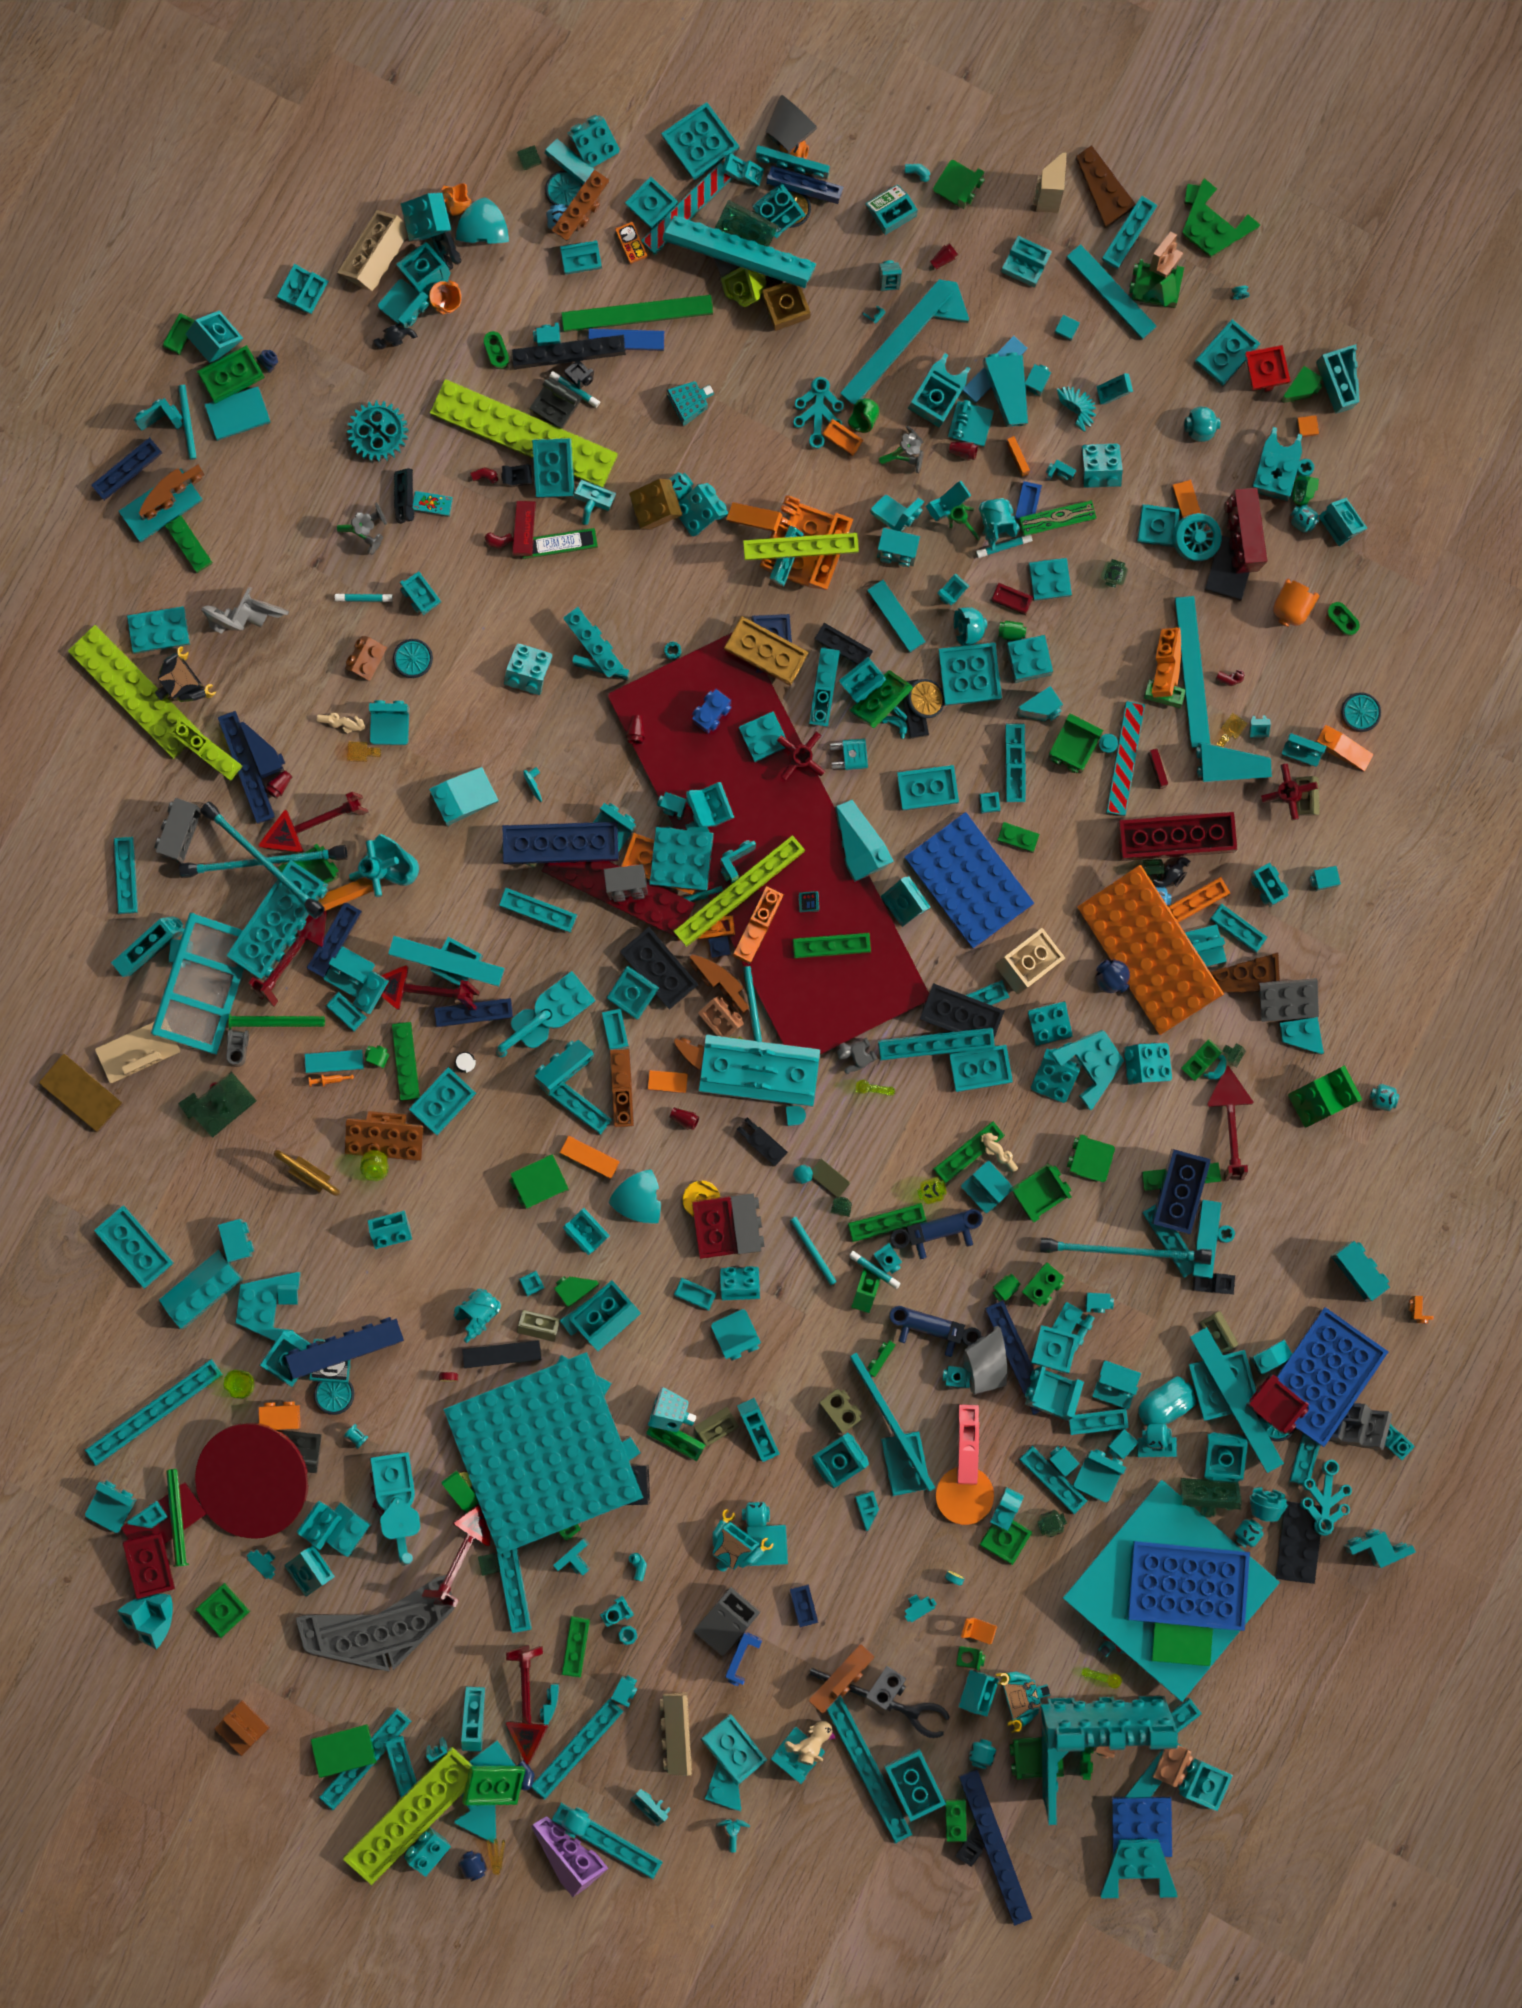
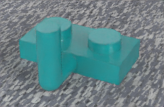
(593, 496)

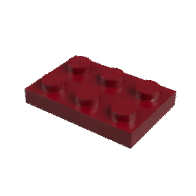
(715, 1227)
(149, 1565)

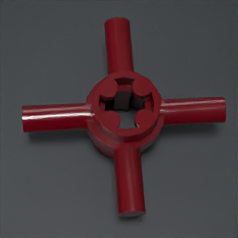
(807, 755)
(1295, 795)

